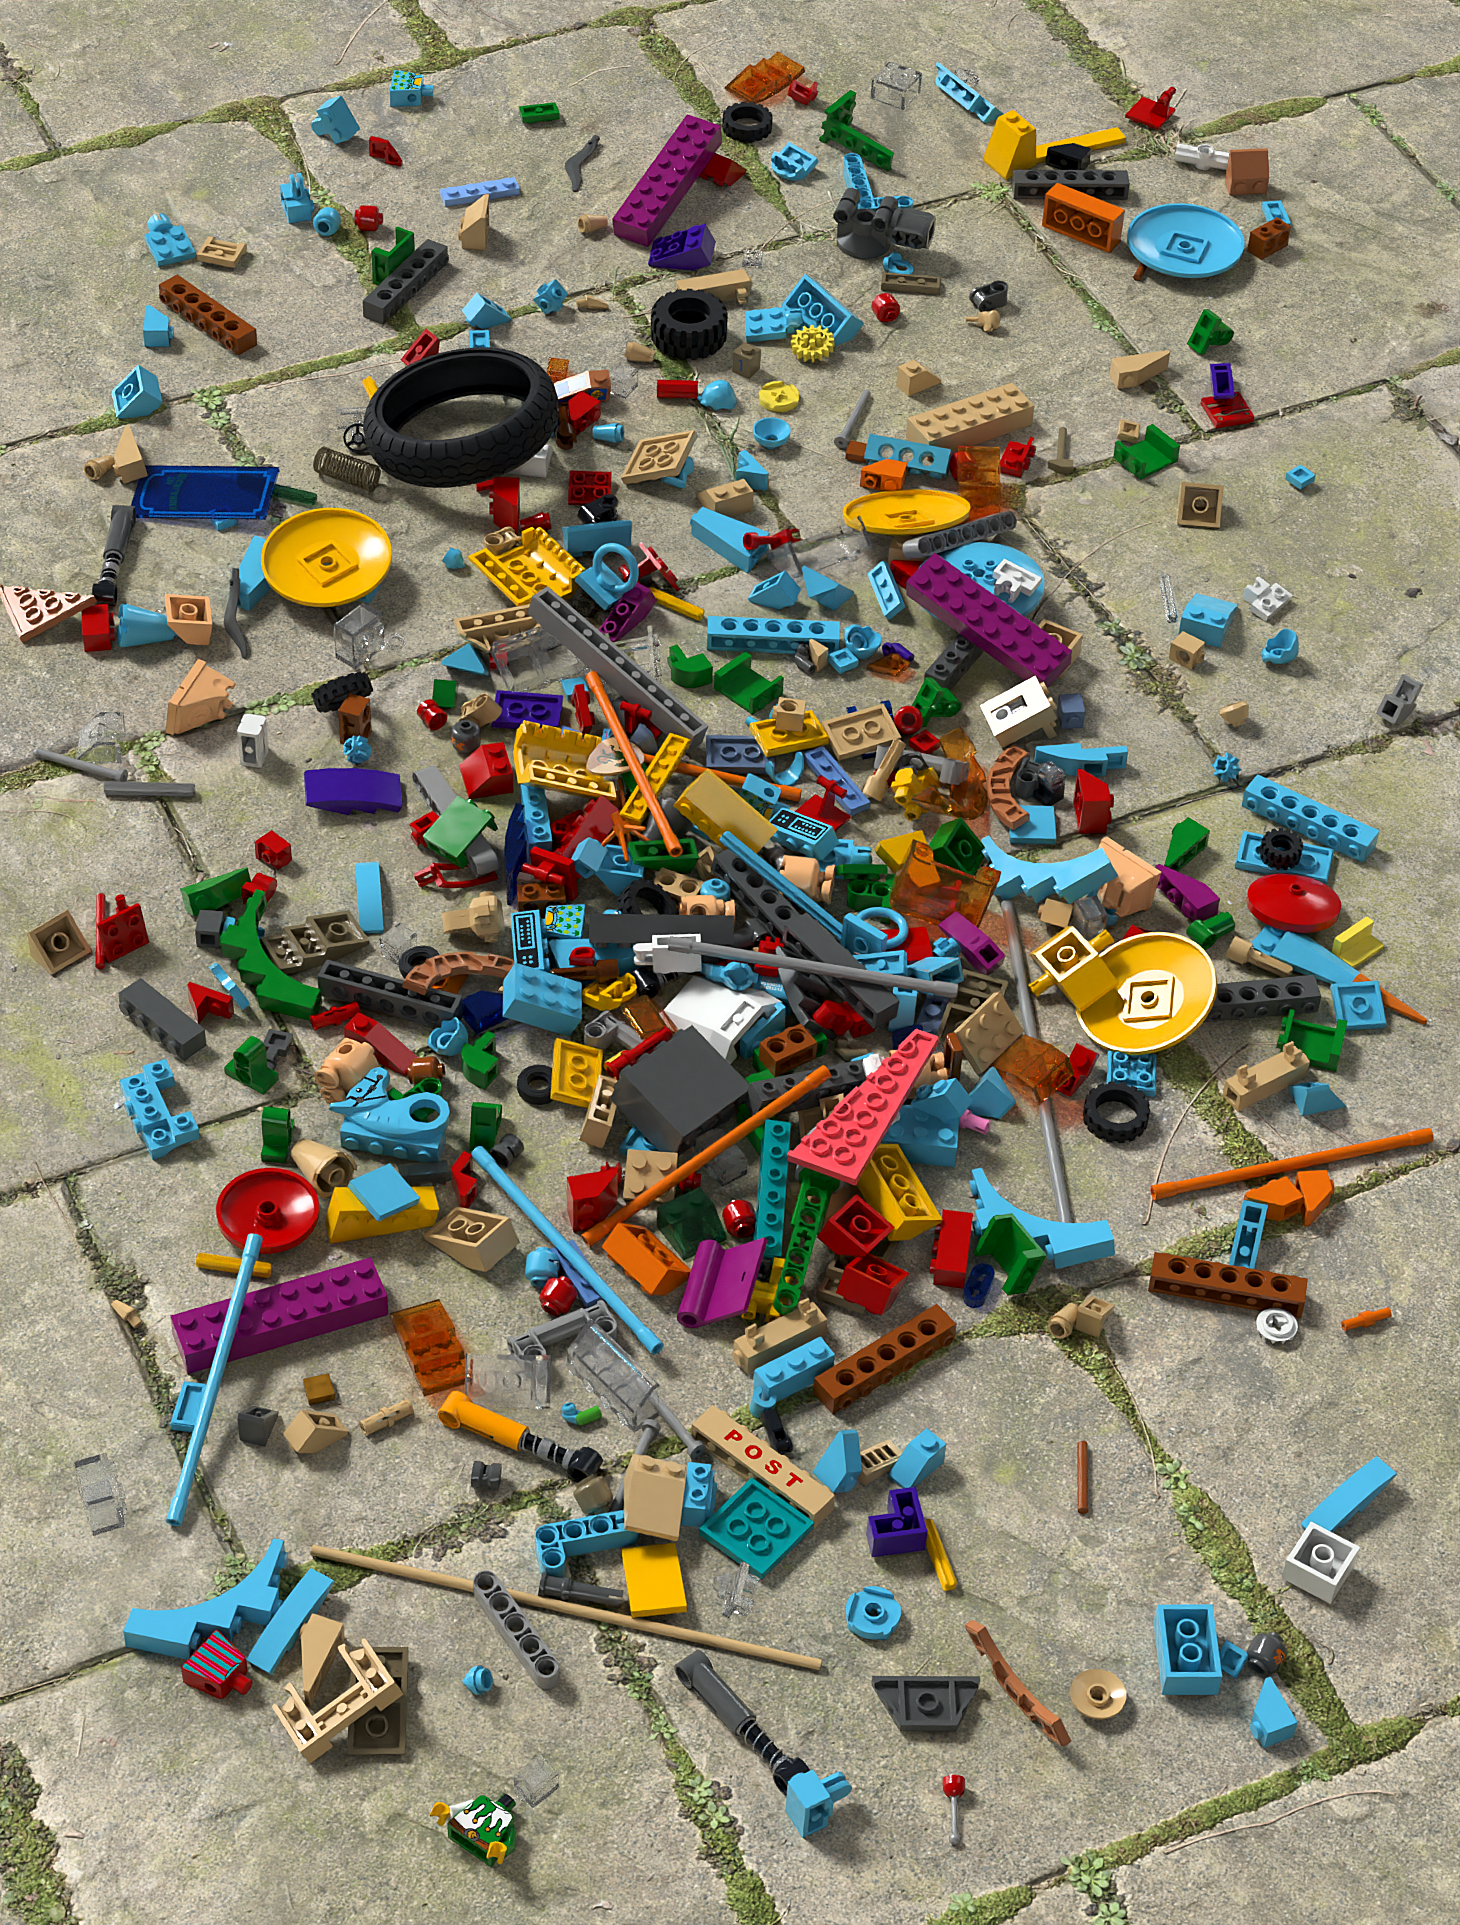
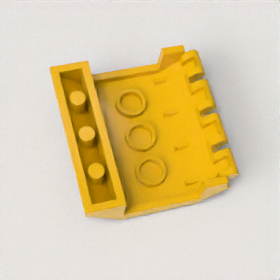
(530, 568)
(558, 762)

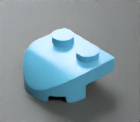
(793, 162)

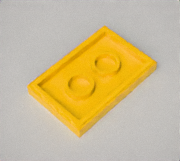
(779, 741)
(575, 1072)
(653, 1580)

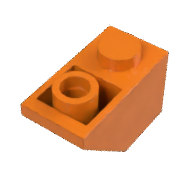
(884, 475)
(1280, 1196)

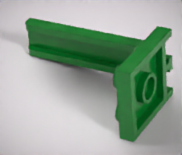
(837, 128)

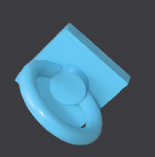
(602, 582)
(866, 939)

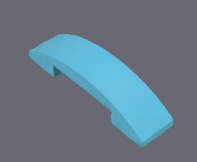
(369, 897)

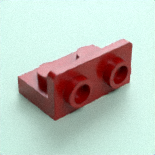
(1017, 458)

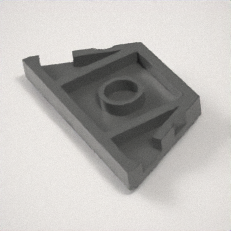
(926, 1701)

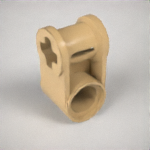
(502, 541)
(481, 710)

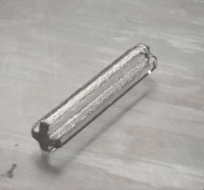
(1168, 598)

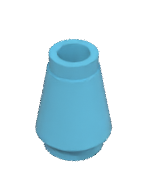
(610, 432)

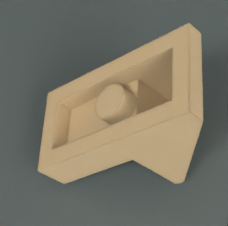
(1092, 1315)

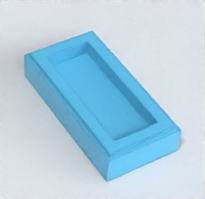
(187, 1406)

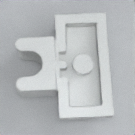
(1014, 580)
(1265, 600)

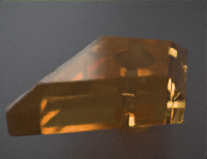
(889, 665)

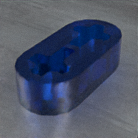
(982, 1286)

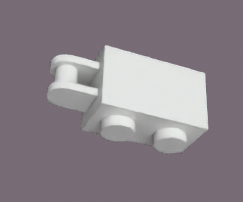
(665, 960)

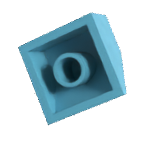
(137, 394)

